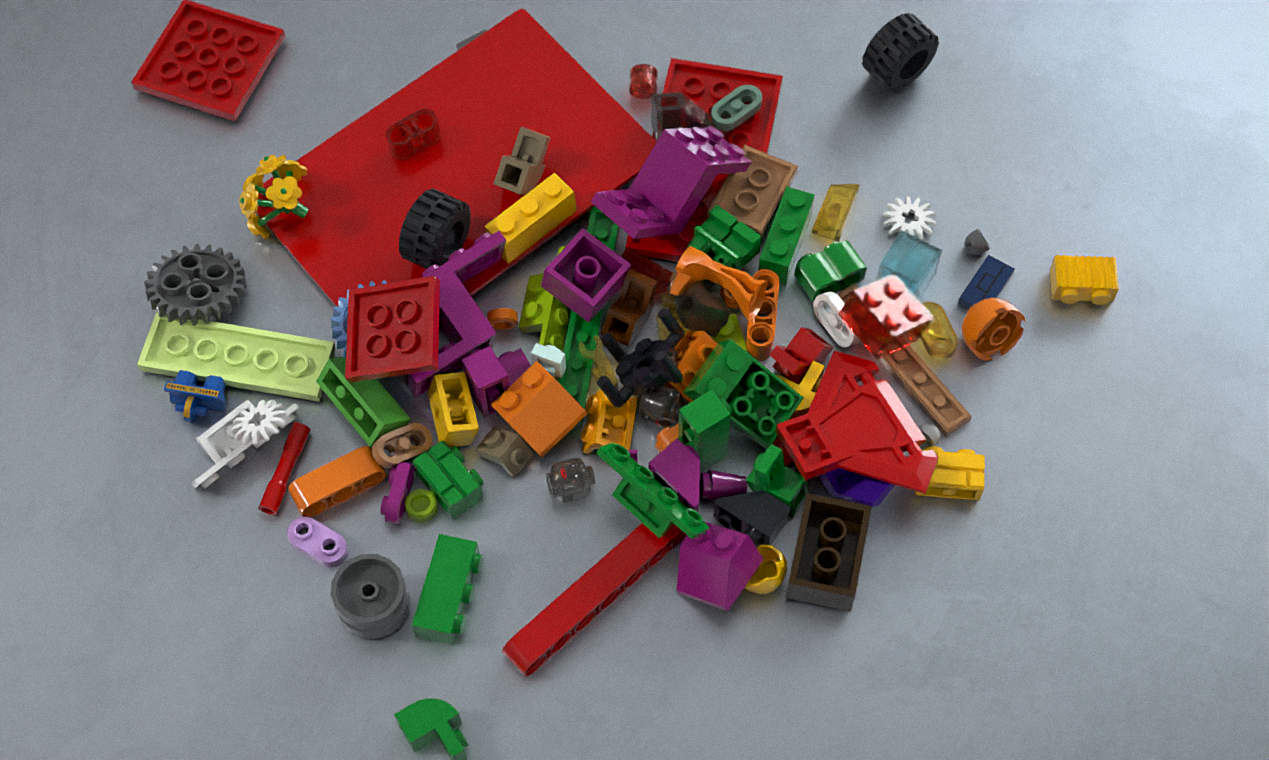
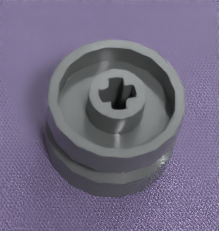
(370, 596)

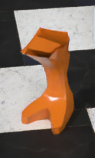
(698, 266)

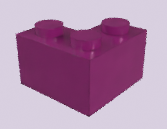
(492, 376)

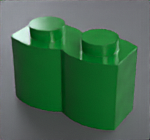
(830, 270)

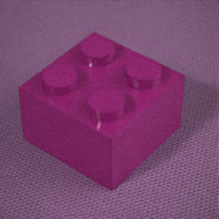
(585, 275)

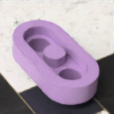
(315, 540)

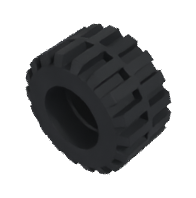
(900, 52)
(434, 229)

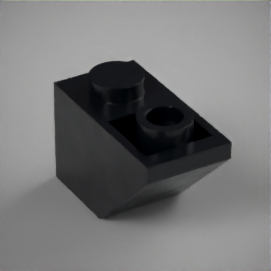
(753, 514)

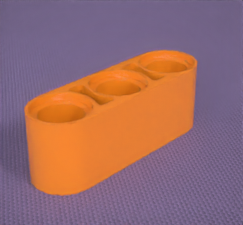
(764, 326)
(336, 482)

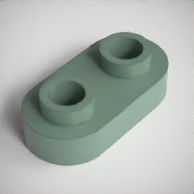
(734, 109)

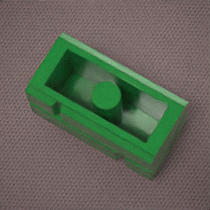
(448, 479)

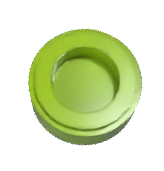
(421, 505)

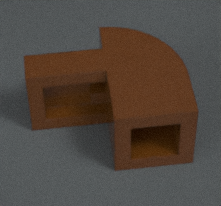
(632, 309)

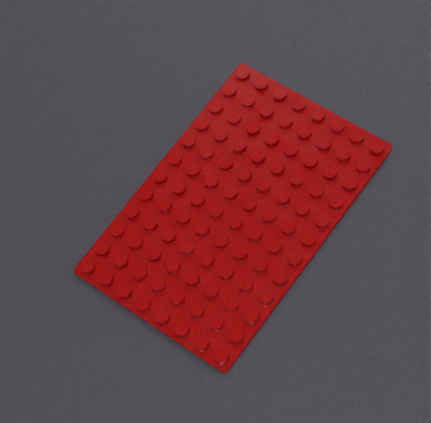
(481, 99)

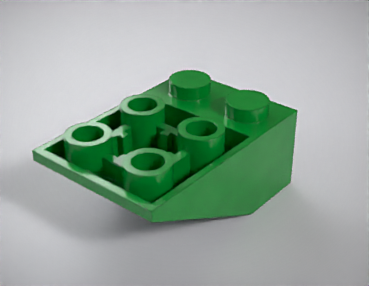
(753, 392)

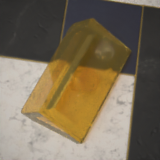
(836, 211)

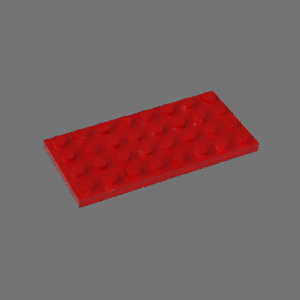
(705, 86)

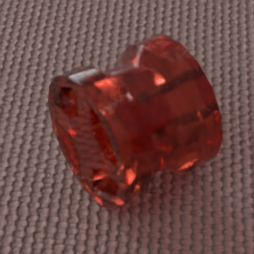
(643, 81)

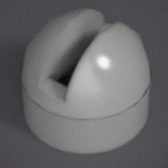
(931, 434)

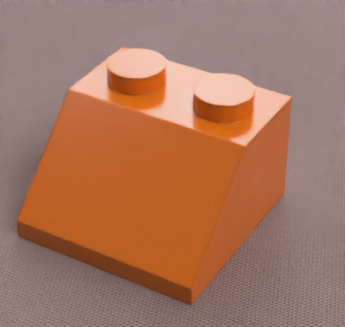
(539, 409)

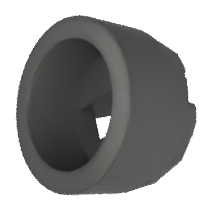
(977, 242)

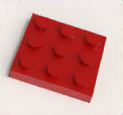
(393, 329)

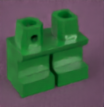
(726, 240)

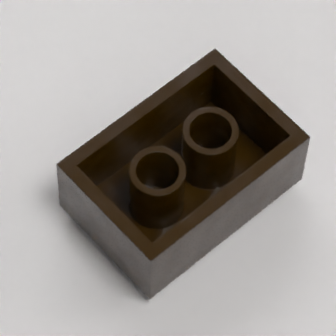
(828, 552)

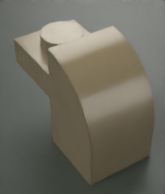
(524, 166)

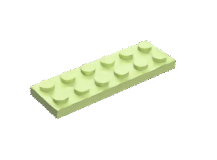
(239, 355)

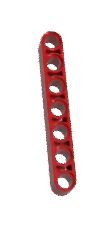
(588, 597)

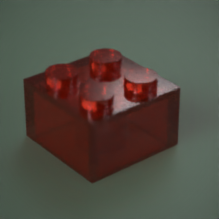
(885, 316)

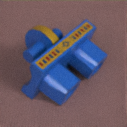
(194, 399)

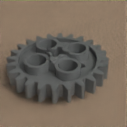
(195, 284)

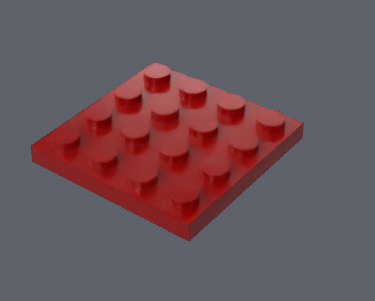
(208, 59)

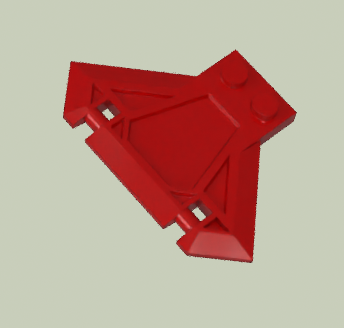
(858, 429)

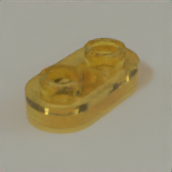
(939, 333)

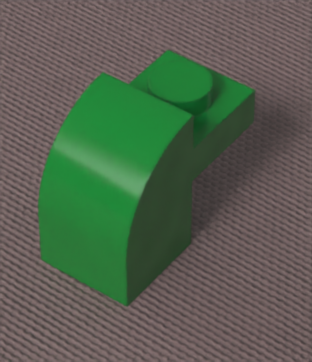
(778, 480)
(429, 720)

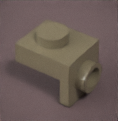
(505, 449)

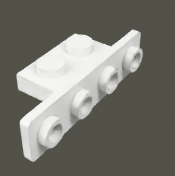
(222, 446)

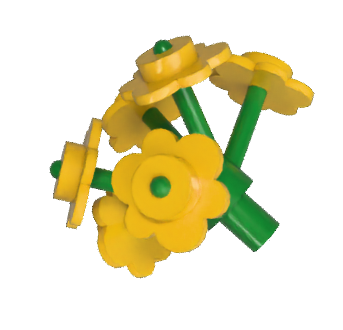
(282, 194)

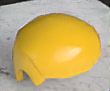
(770, 572)

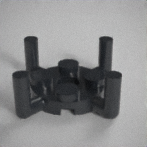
(647, 366)

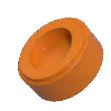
(503, 318)

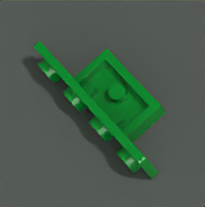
(647, 498)

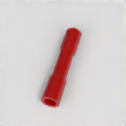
(277, 486)

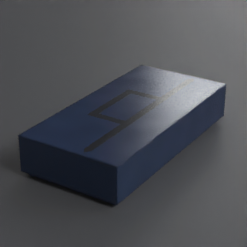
(987, 282)

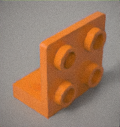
(692, 353)

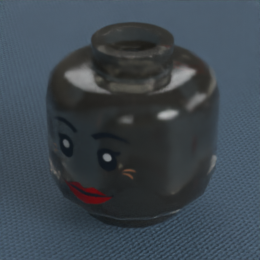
(660, 406)
(570, 480)

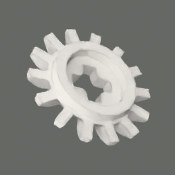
(914, 228)
(271, 416)

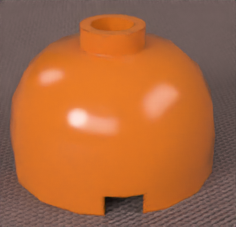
(992, 327)

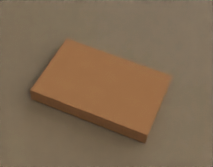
(756, 193)

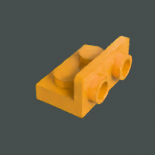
(607, 423)

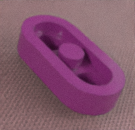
(401, 482)

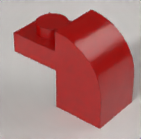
(799, 354)

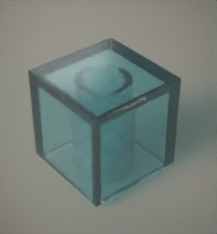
(912, 261)

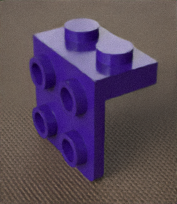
(856, 487)

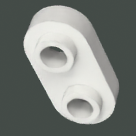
(826, 310)

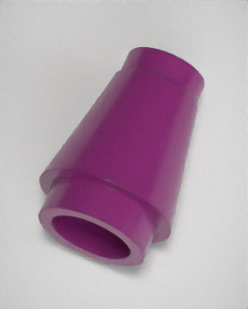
(721, 484)

